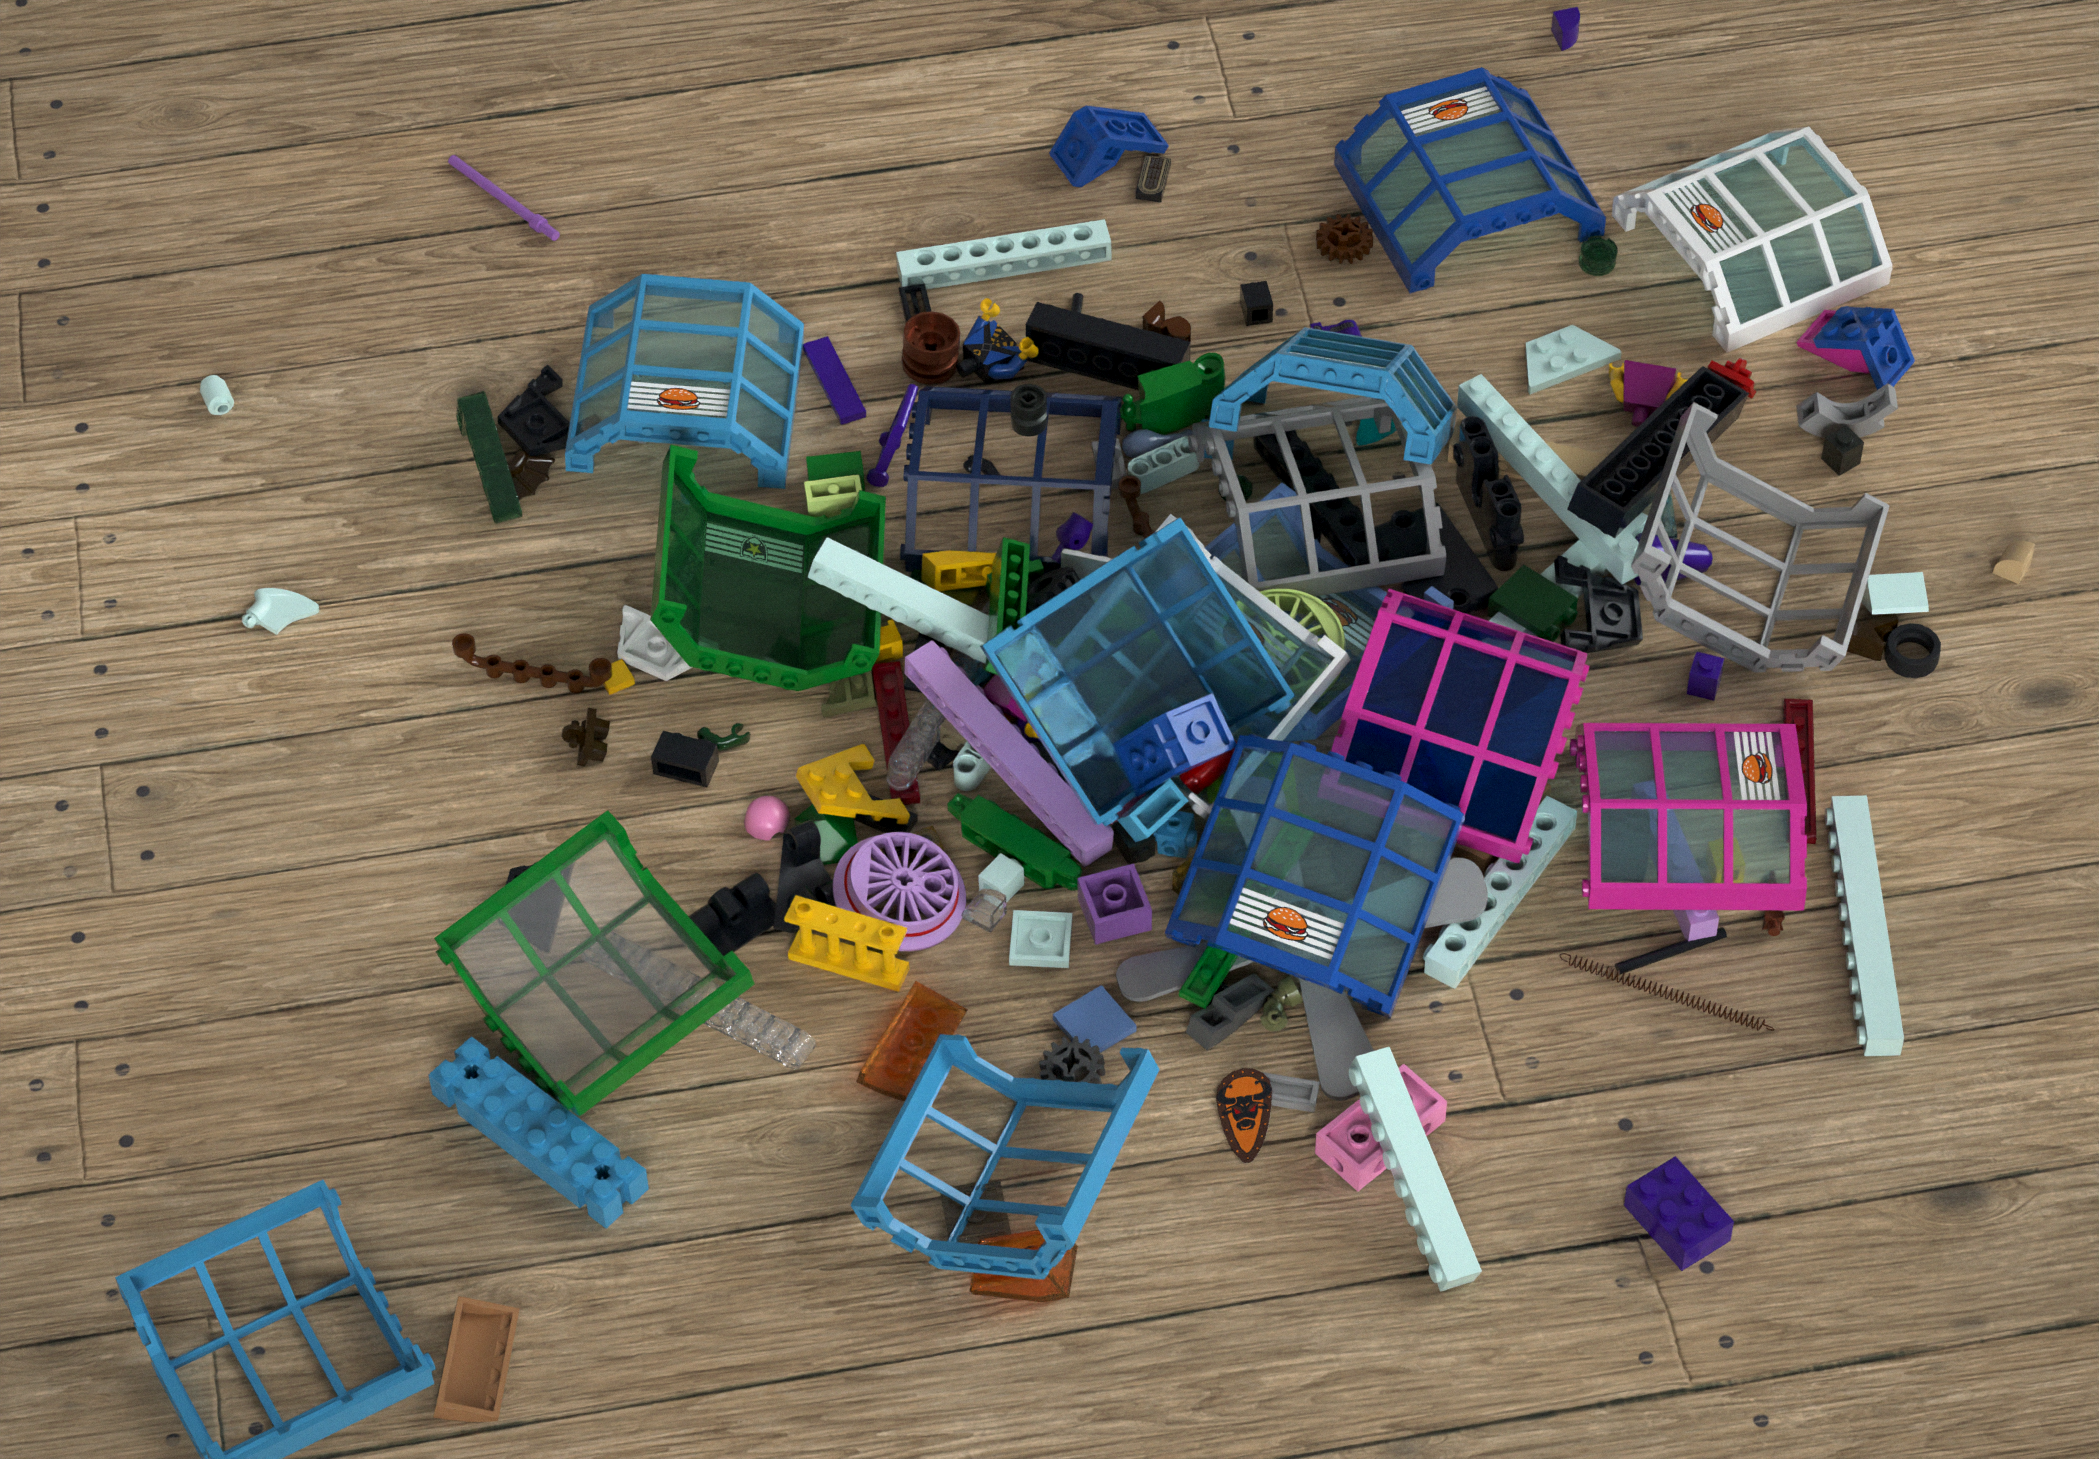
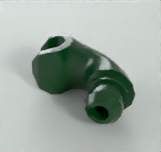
(728, 742)

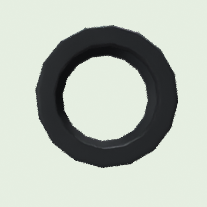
(1913, 634)

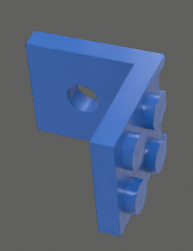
(1875, 334)

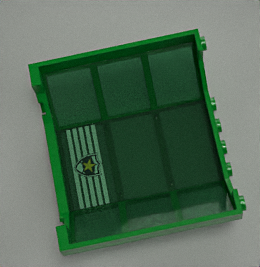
(739, 589)

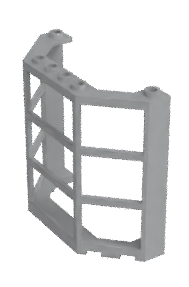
(1308, 416)
(1651, 562)

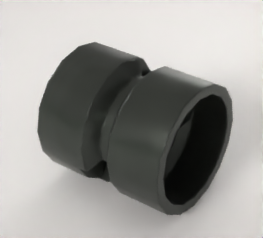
(1028, 410)

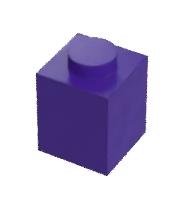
(1705, 676)

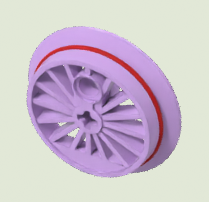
(902, 886)

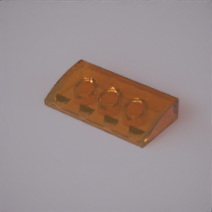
(909, 1041)

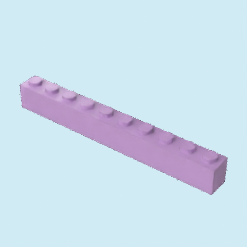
(1007, 752)

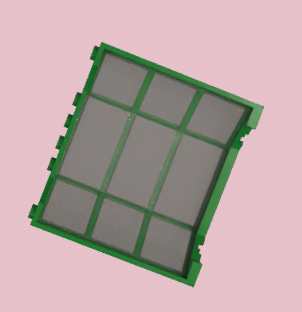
(589, 966)

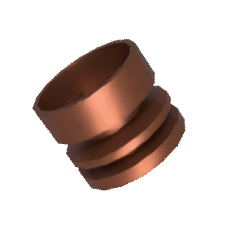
(930, 347)

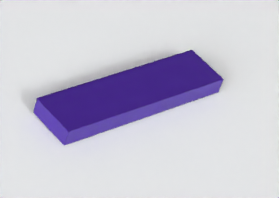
(834, 380)

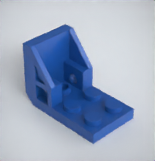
(1097, 140)
(1174, 744)

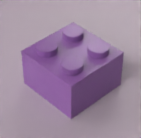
(1114, 904)

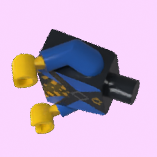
(991, 351)

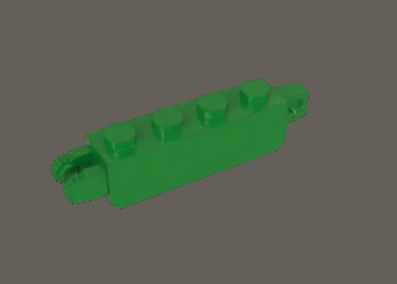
(1005, 833)

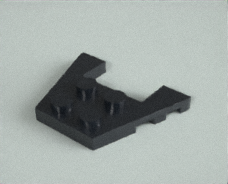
(533, 419)
(1610, 610)

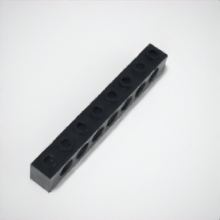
(1335, 518)

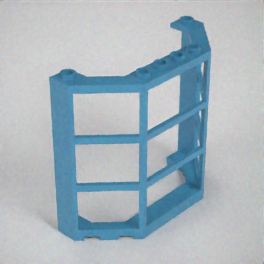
(1057, 1224)
(321, 1421)

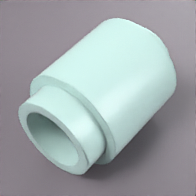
(216, 395)

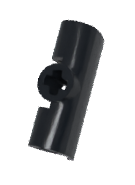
(736, 914)

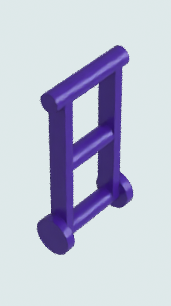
(891, 440)

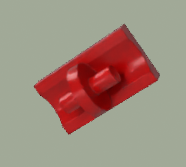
(1735, 374)

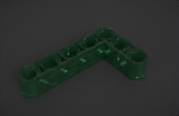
(478, 425)

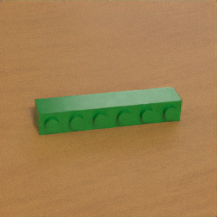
(1008, 588)

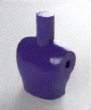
(1072, 535)

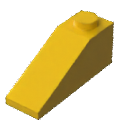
(956, 569)

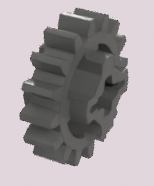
(1062, 1061)

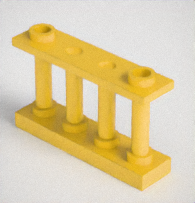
(844, 958)

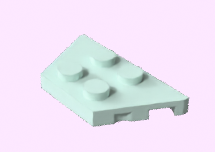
(1565, 356)

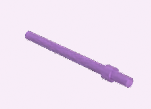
(535, 221)

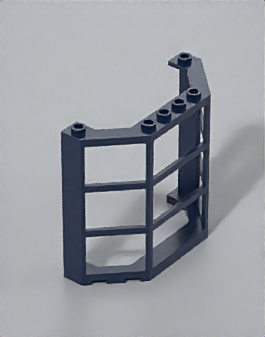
(999, 401)

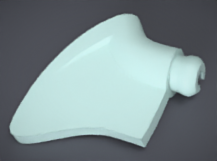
(277, 609)

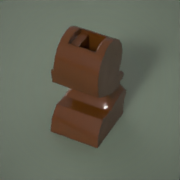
(1174, 327)

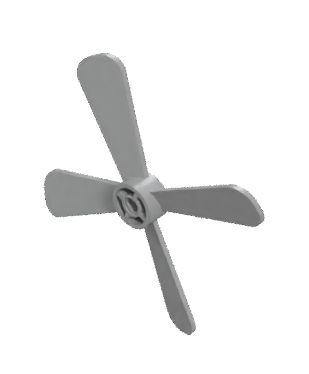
(1330, 1016)

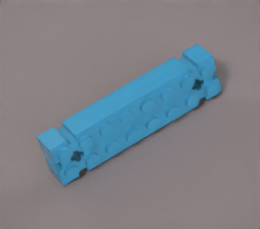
(539, 1132)

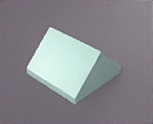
(1895, 593)

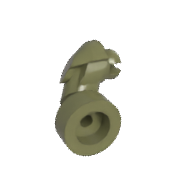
(1274, 1016)

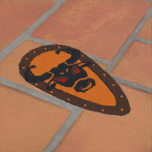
(1245, 1111)

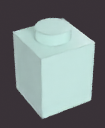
(1003, 876)

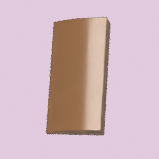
(476, 1361)

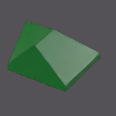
(836, 833)

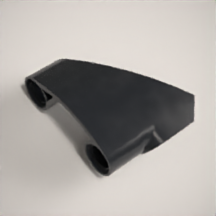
(801, 872)

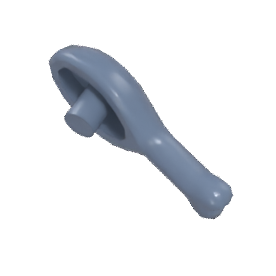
(1144, 440)

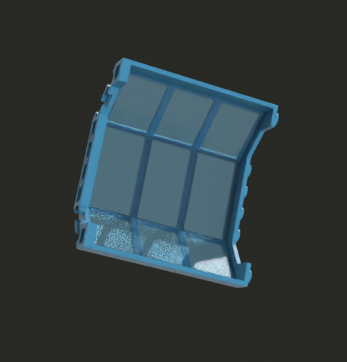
(1127, 649)

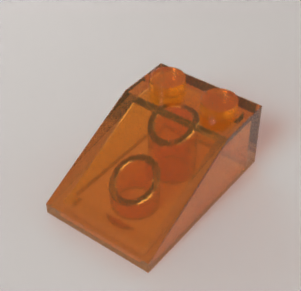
(1053, 1287)

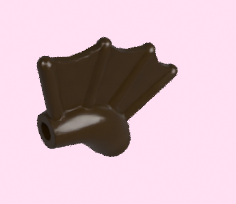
(528, 472)

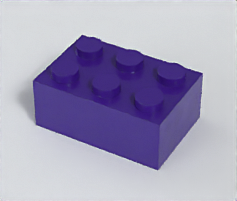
(1678, 1213)

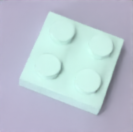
(1040, 939)

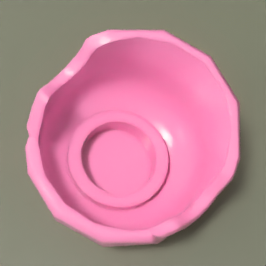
(766, 817)

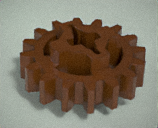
(1344, 238)

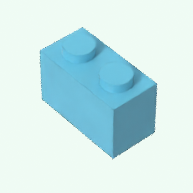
(1152, 810)

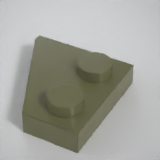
(850, 695)

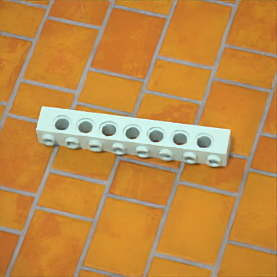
(1005, 255)
(1506, 887)

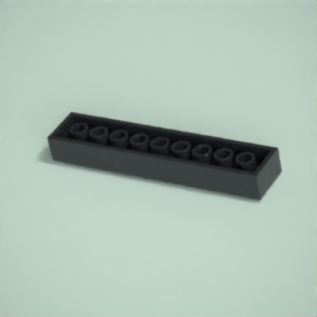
(1631, 473)

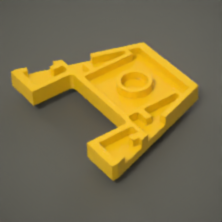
(838, 791)

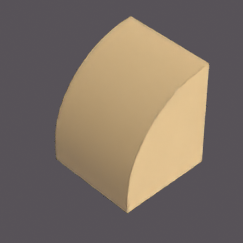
(2015, 561)

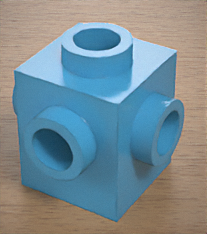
(1176, 835)

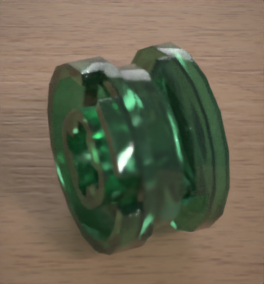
(1598, 256)

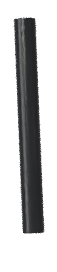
(1666, 952)

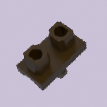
(584, 736)

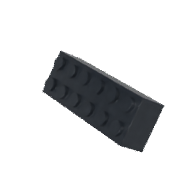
(1100, 346)

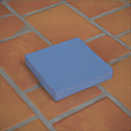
(1095, 1018)

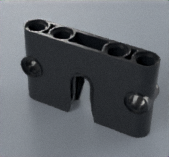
(1489, 500)
(1464, 575)

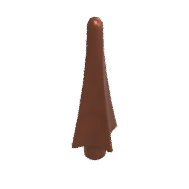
(1773, 921)

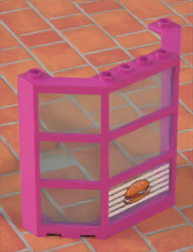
(1693, 816)

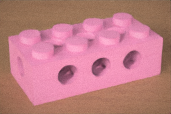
(1348, 1140)

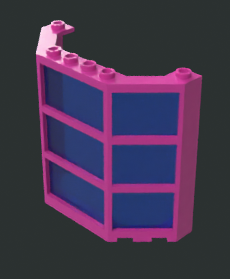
(1463, 715)

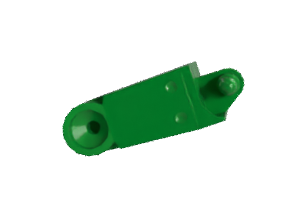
(1175, 395)

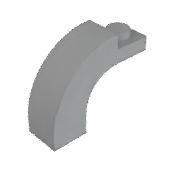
(1863, 417)

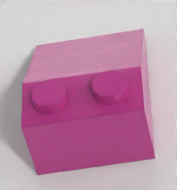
(1848, 359)

